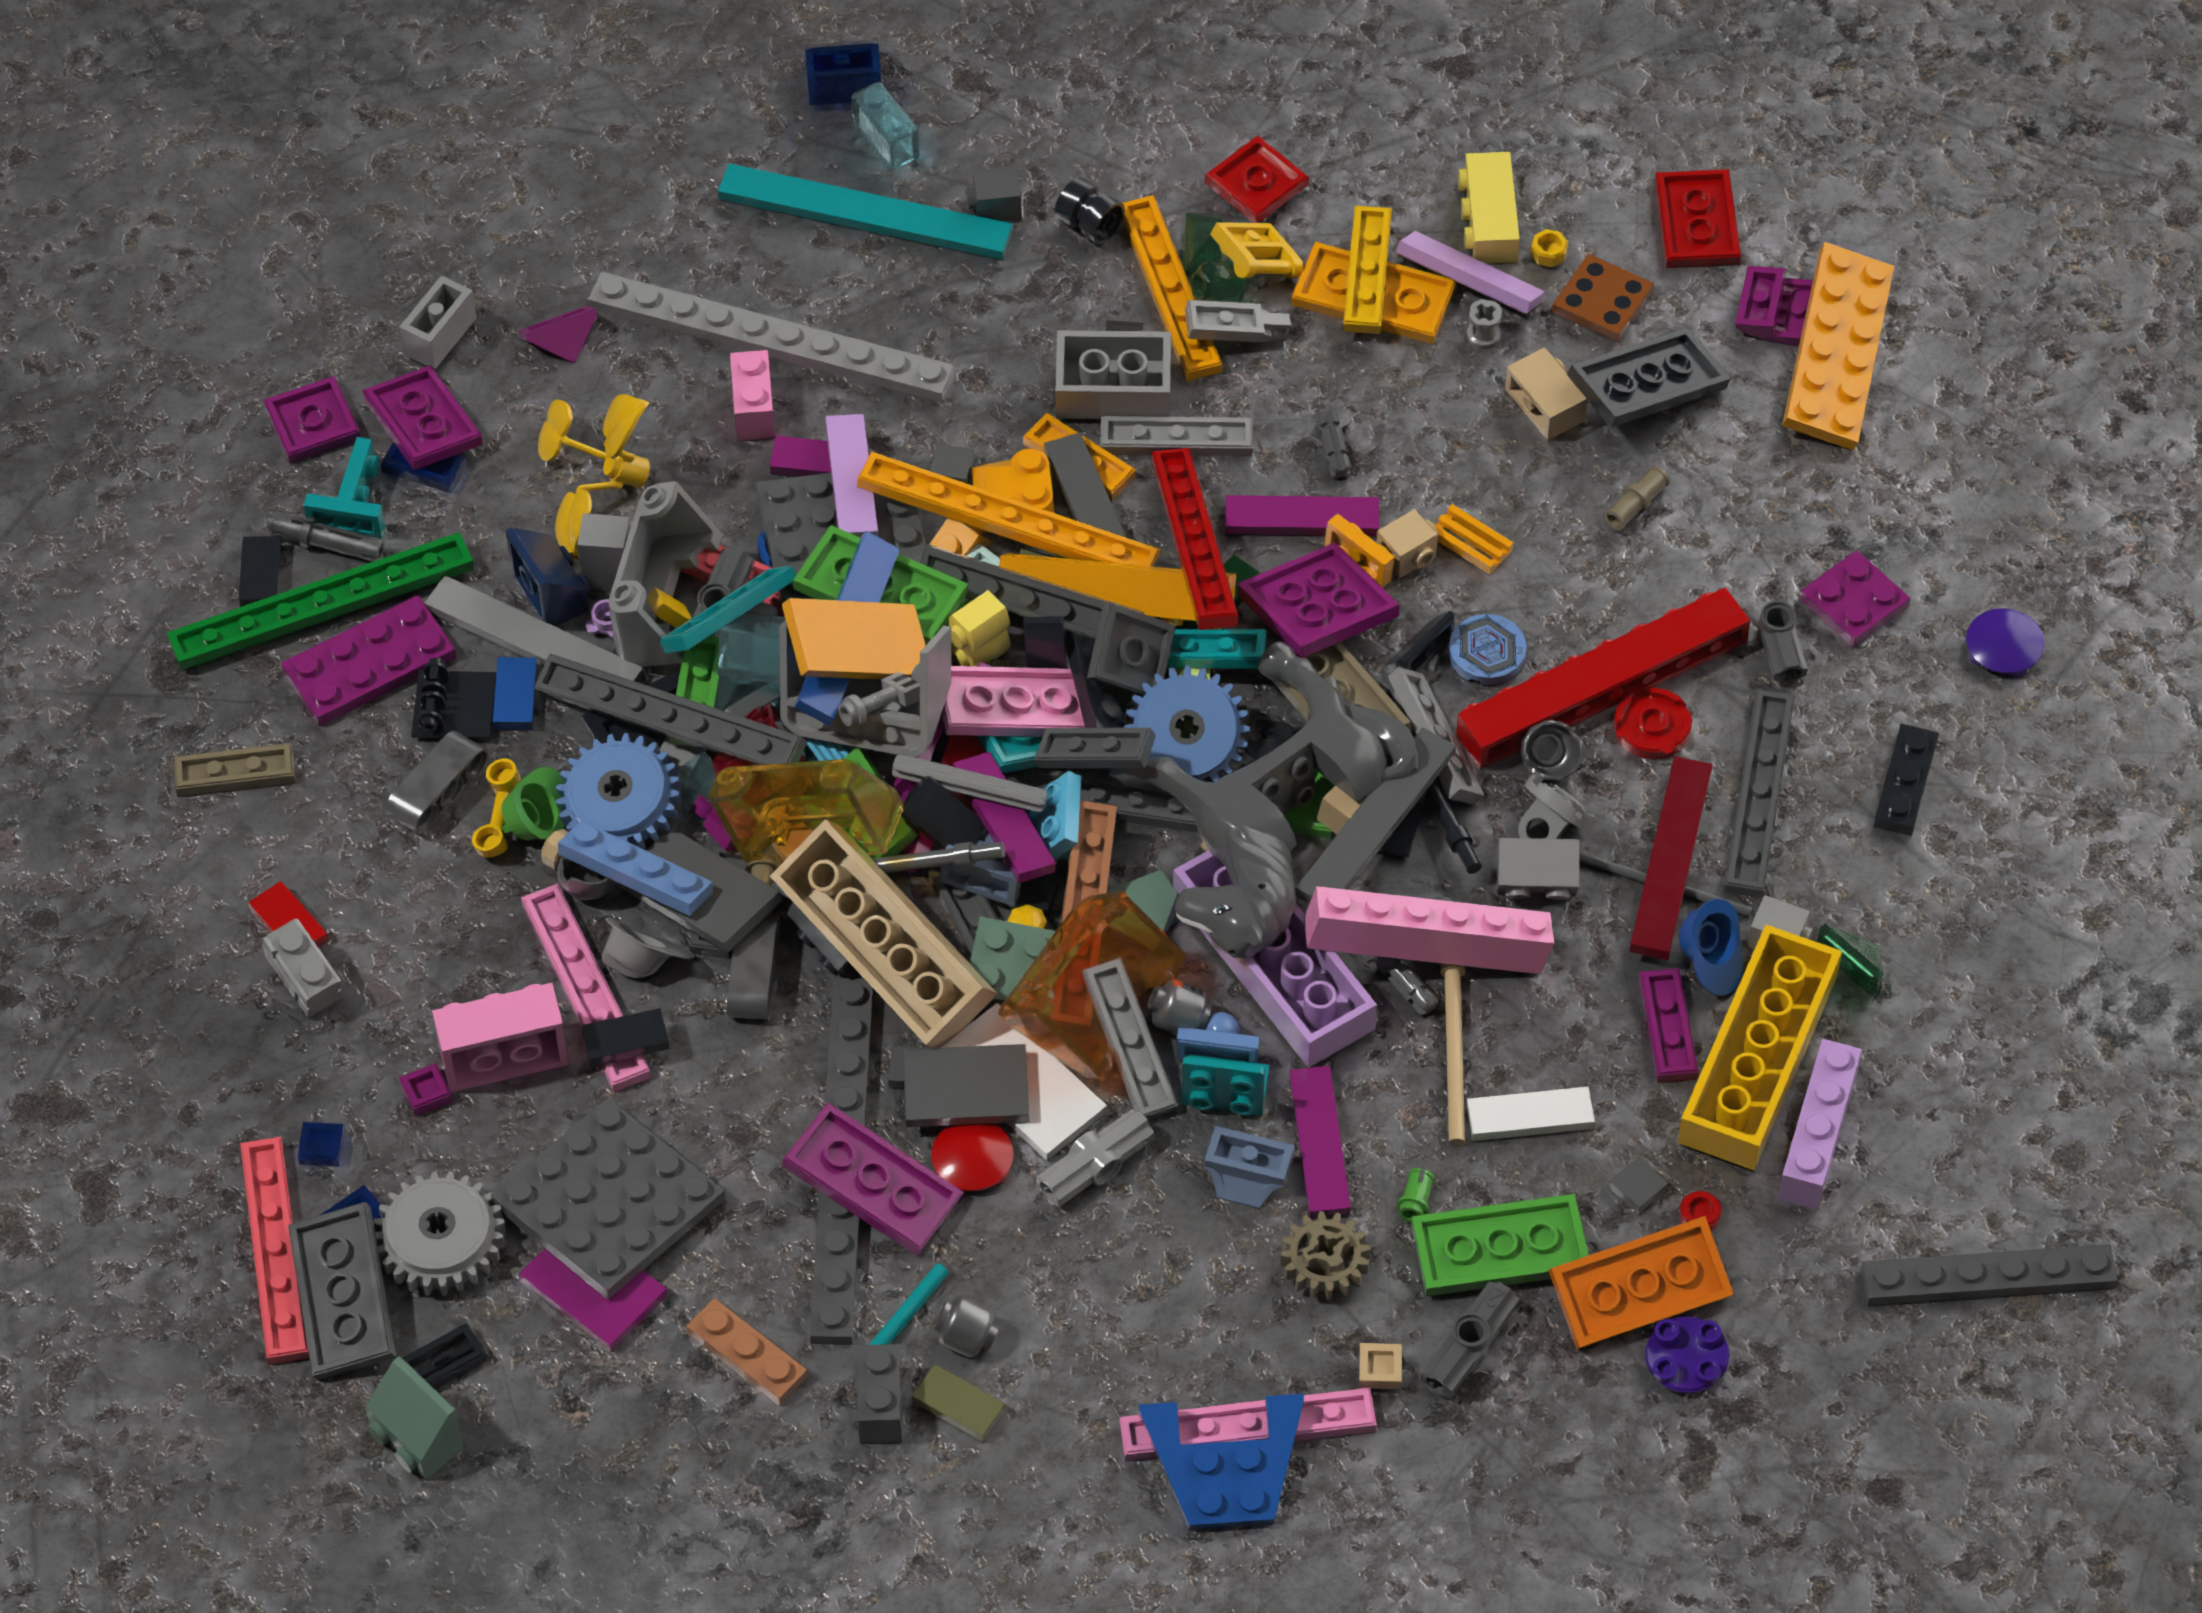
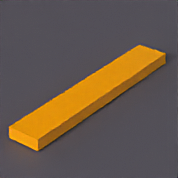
(1168, 285)

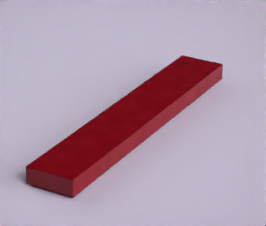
(1671, 858)

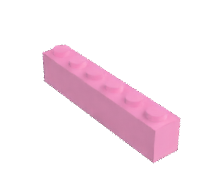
(1428, 930)

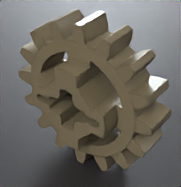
(1322, 1261)

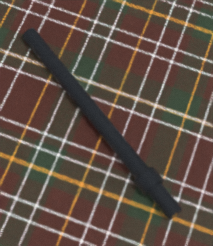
(1457, 835)

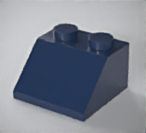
(546, 576)

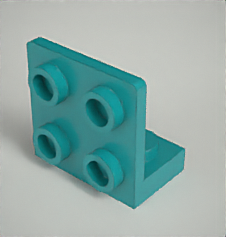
(1224, 1084)

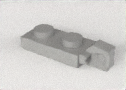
(1234, 322)

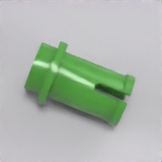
(1415, 1195)

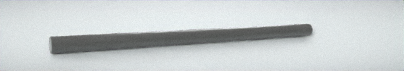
(1641, 876)

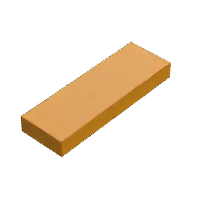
(1113, 472)

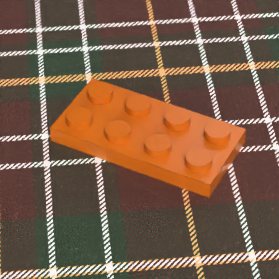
(1640, 1282)

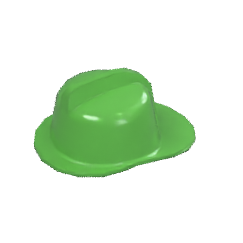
(531, 806)

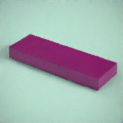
(1668, 1025)

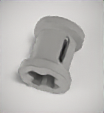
(1484, 327)

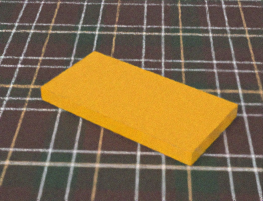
(1412, 298)
(853, 638)

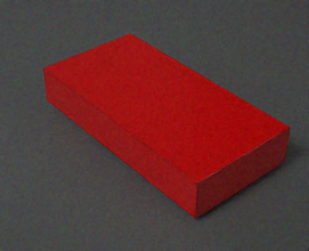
(279, 906)

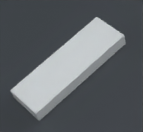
(1530, 1113)

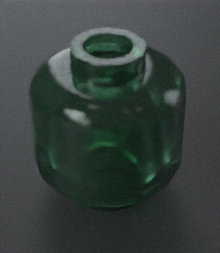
(1218, 282)

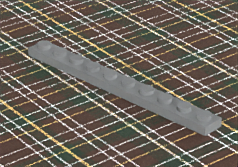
(780, 337)

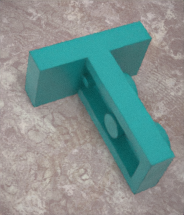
(351, 506)

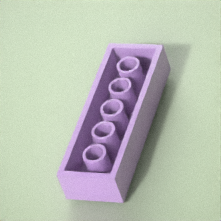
(1300, 989)

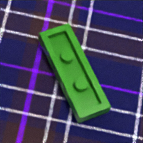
(699, 676)

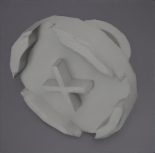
(1554, 807)

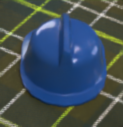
(1714, 945)

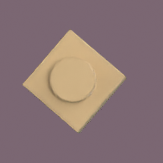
(1380, 1366)

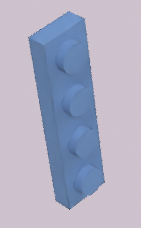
(635, 868)

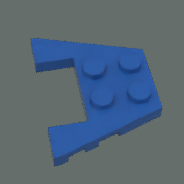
(1226, 1480)

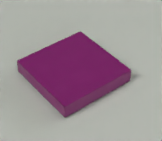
(312, 419)

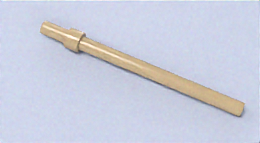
(1454, 1051)

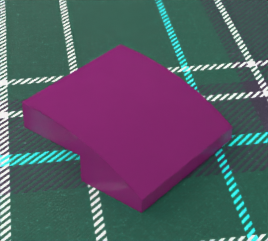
(1773, 305)

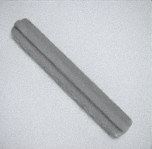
(971, 783)

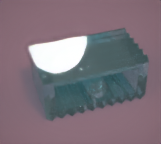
(885, 126)

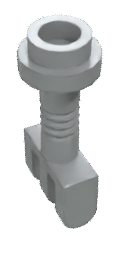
(895, 687)

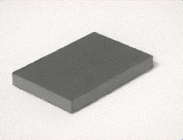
(966, 1085)

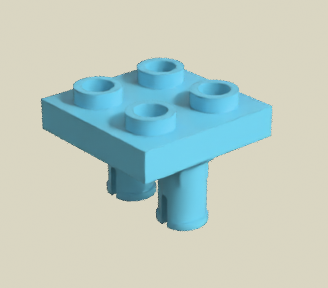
(1060, 818)

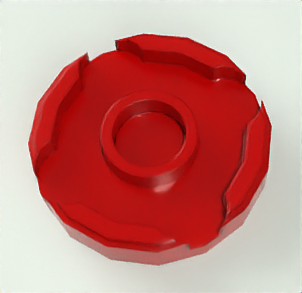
(1652, 723)

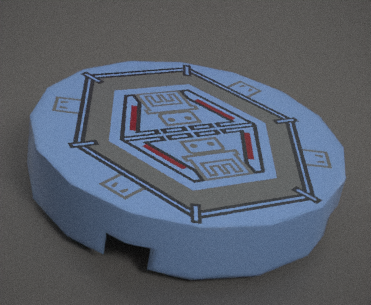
(1487, 649)

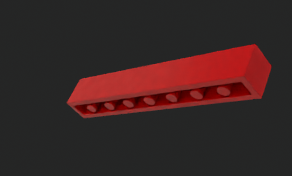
(1604, 675)

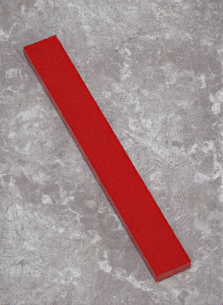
(1194, 539)

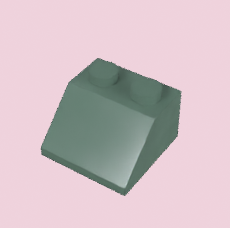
(413, 1420)

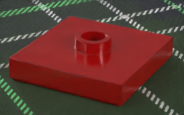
(1256, 180)

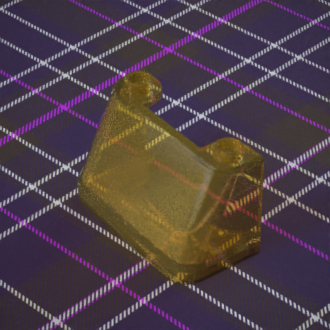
(773, 799)

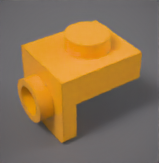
(959, 537)

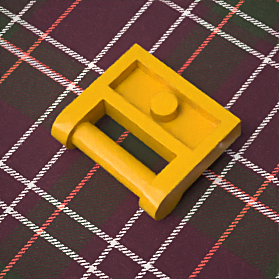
(1257, 240)

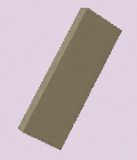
(234, 769)

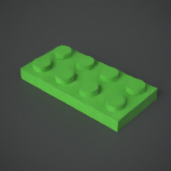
(910, 582)
(1497, 1243)

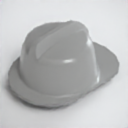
(636, 952)

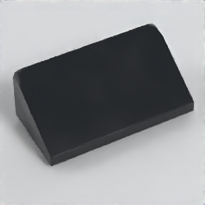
(1423, 644)
(940, 815)

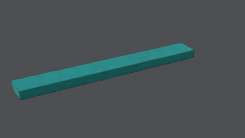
(865, 211)

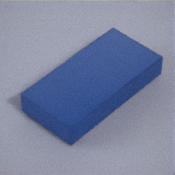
(515, 693)

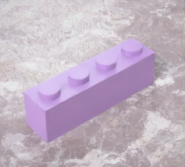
(1819, 1124)

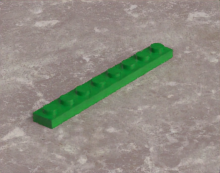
(320, 601)

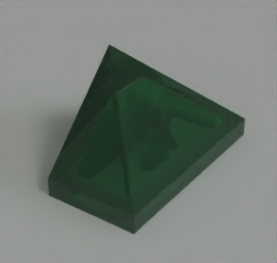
(1198, 242)
(1859, 958)

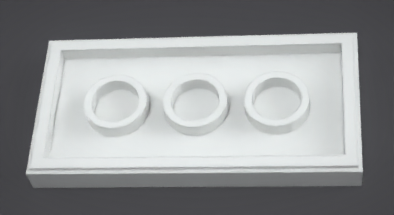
(1057, 1099)

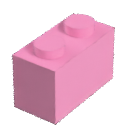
(752, 395)

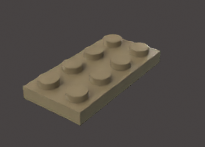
(1352, 679)

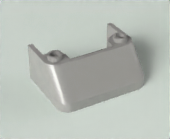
(888, 728)

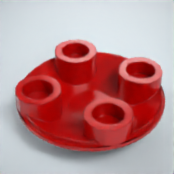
(972, 1156)

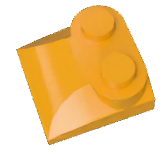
(1021, 478)

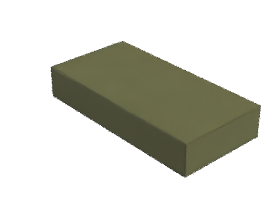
(958, 1403)

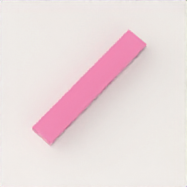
(579, 974)
(1321, 1417)

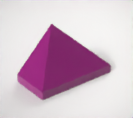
(562, 334)

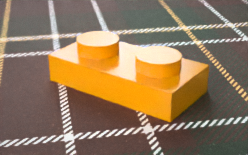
(1369, 555)

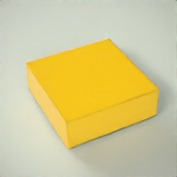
(668, 608)

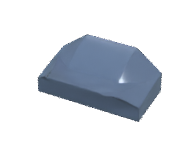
(1247, 1166)

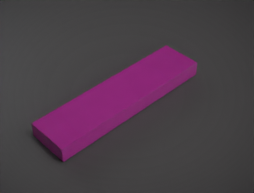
(1297, 514)
(1008, 824)
(1319, 1141)

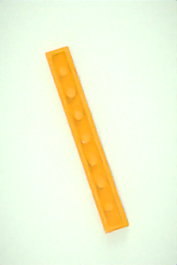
(1000, 514)

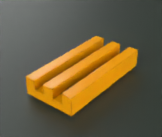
(1475, 535)

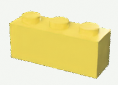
(1489, 207)

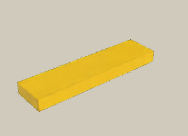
(1367, 269)

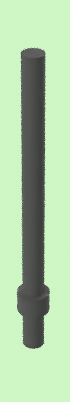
(961, 854)

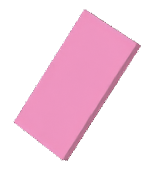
(1010, 701)

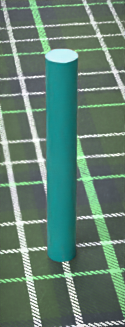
(911, 1305)

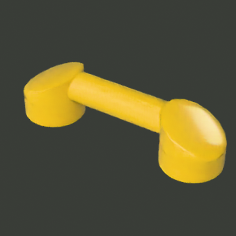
(489, 838)

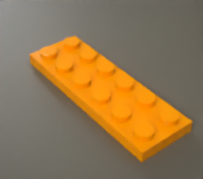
(1838, 346)

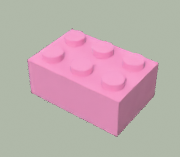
(500, 1037)

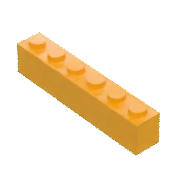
(1146, 588)

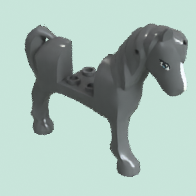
(1246, 809)

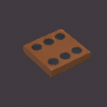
(1603, 297)

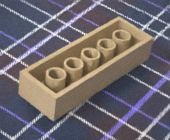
(883, 935)

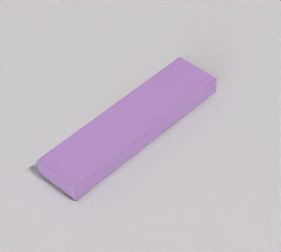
(1470, 272)
(847, 458)

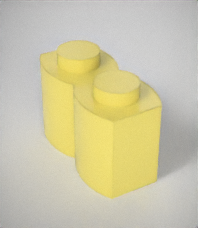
(979, 631)

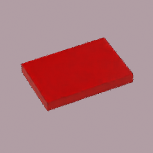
(1697, 218)

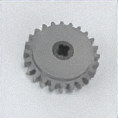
(439, 1233)

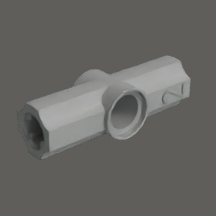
(1095, 1158)

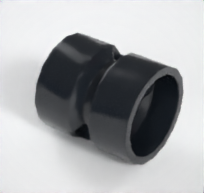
(1087, 208)

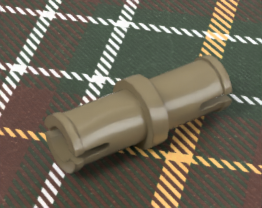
(1636, 498)

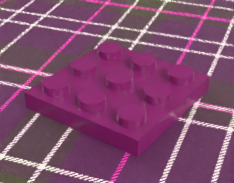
(1318, 600)

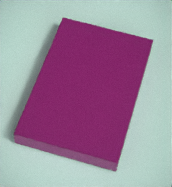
(422, 417)
(602, 1318)

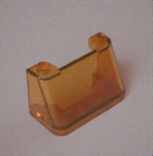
(1051, 997)

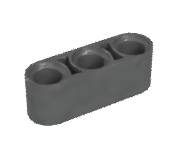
(436, 782)
(754, 971)

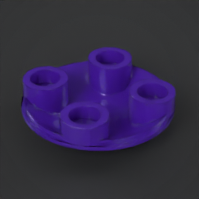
(2005, 642)
(1687, 1354)

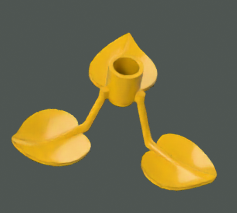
(618, 464)

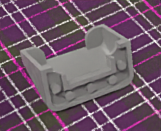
(662, 540)

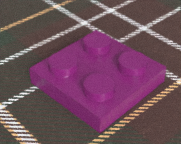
(1854, 598)

